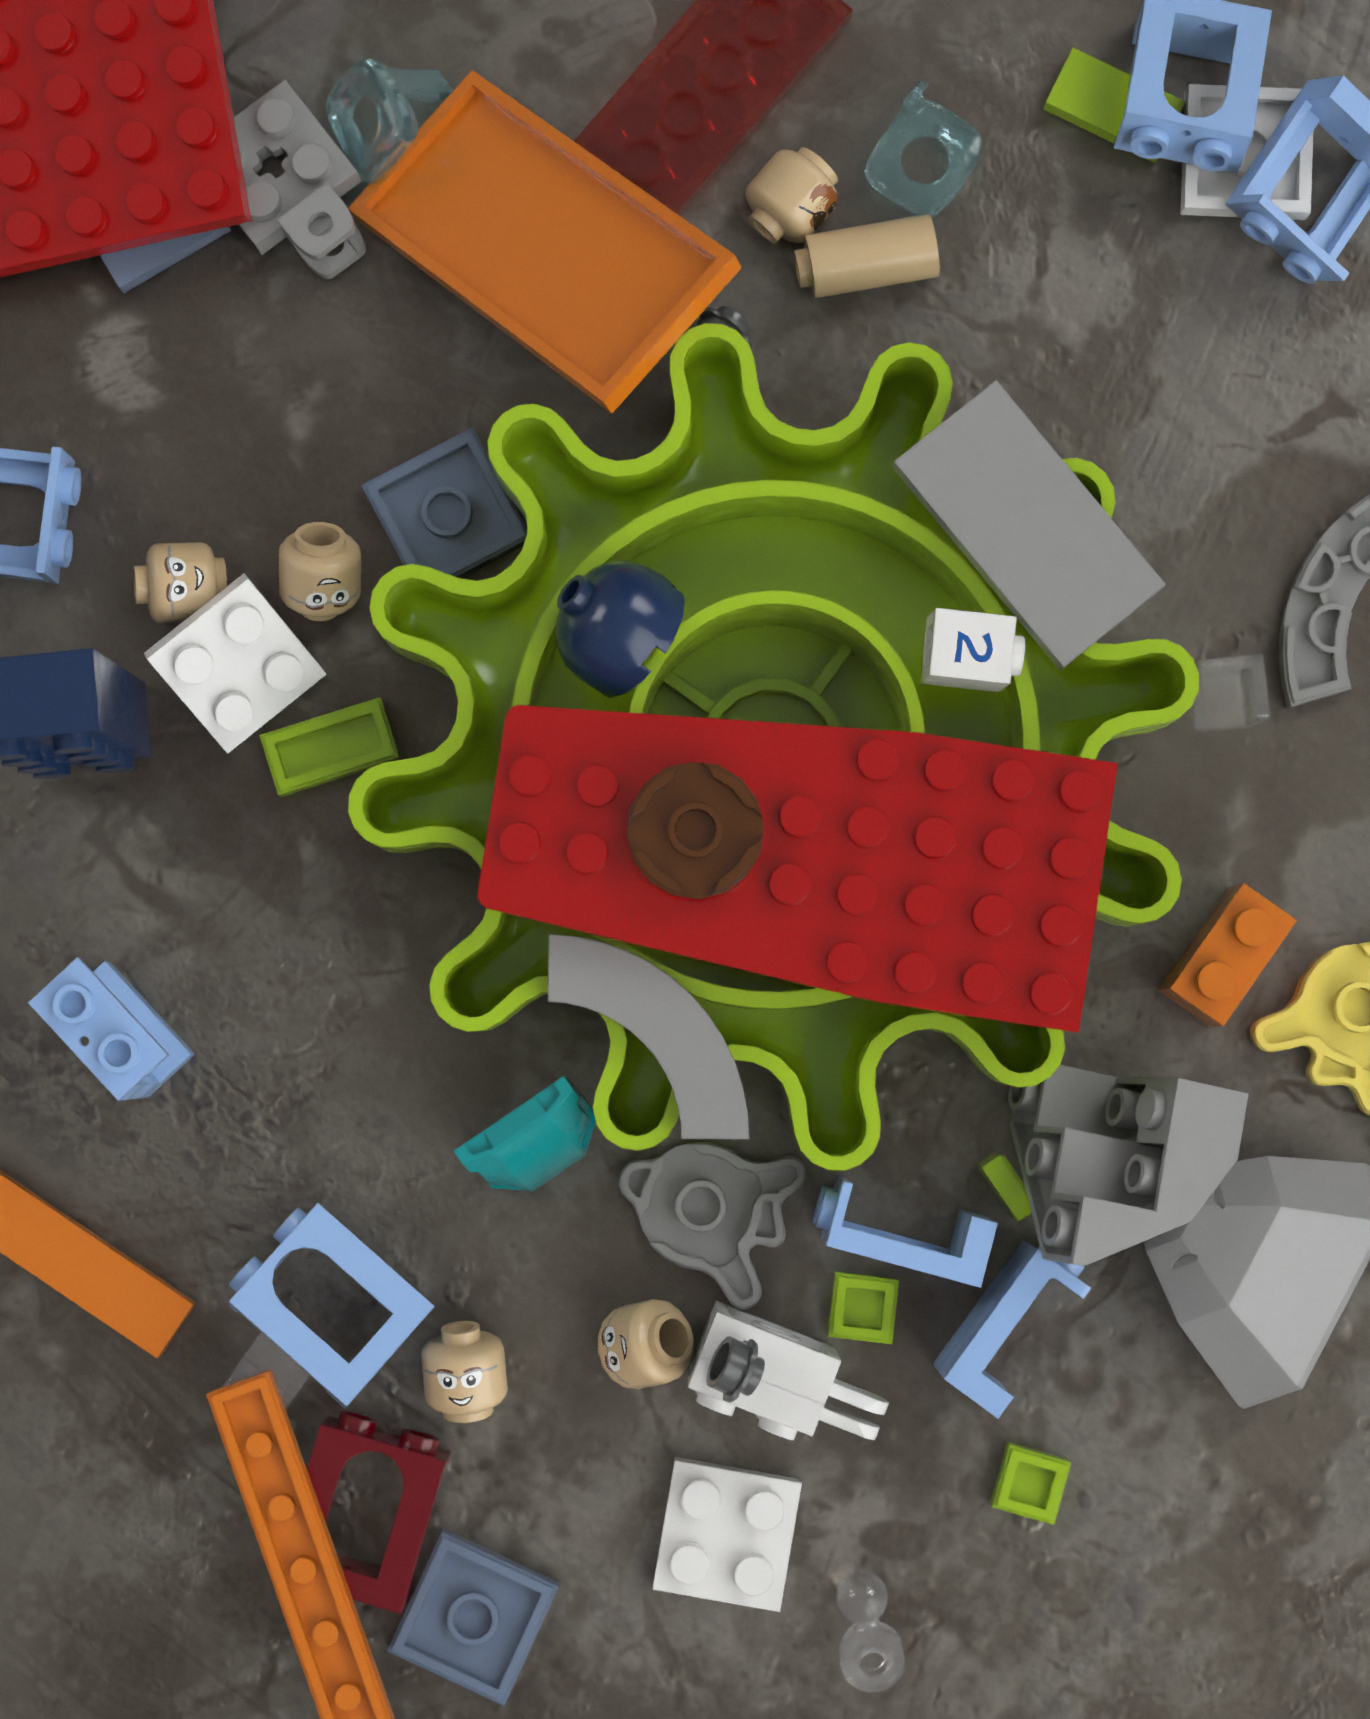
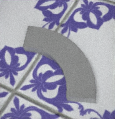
(1320, 610)
(665, 1020)

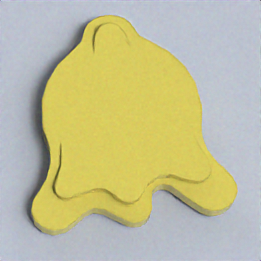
(1328, 1018)

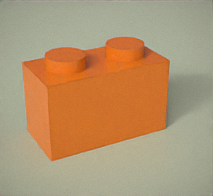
(1227, 955)

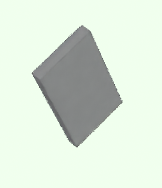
(1028, 525)

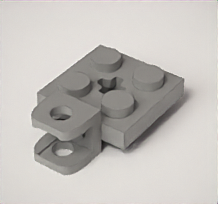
(306, 198)

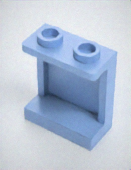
(993, 1320)

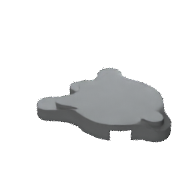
(710, 1208)

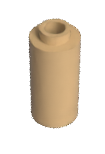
(868, 256)

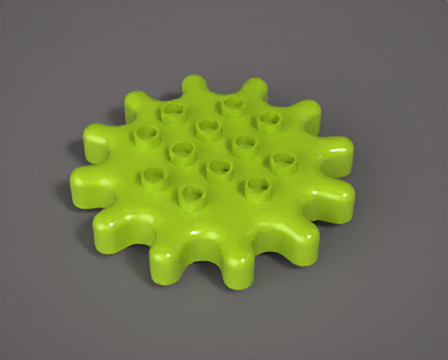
(800, 607)

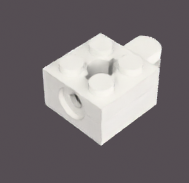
(794, 1380)

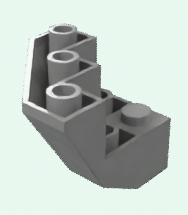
(1119, 1157)
(1268, 1269)

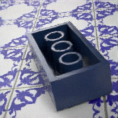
(70, 713)

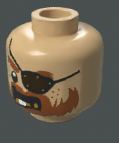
(791, 195)

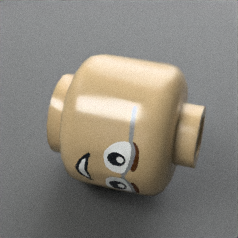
(319, 571)
(178, 580)
(645, 1344)
(464, 1372)

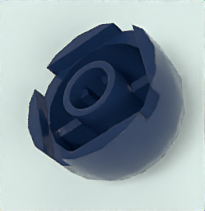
(614, 623)

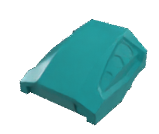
(533, 1140)

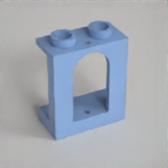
(1202, 30)
(1346, 117)
(62, 484)
(128, 1040)
(961, 1262)
(260, 1305)

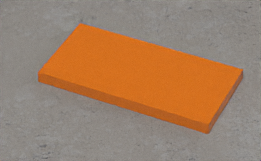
(545, 240)

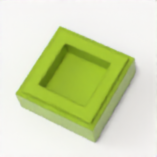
(1005, 1185)
(863, 1307)
(1030, 1483)

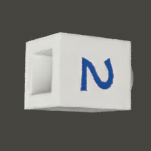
(971, 650)

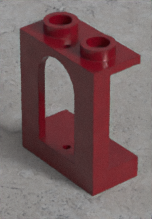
(422, 1472)

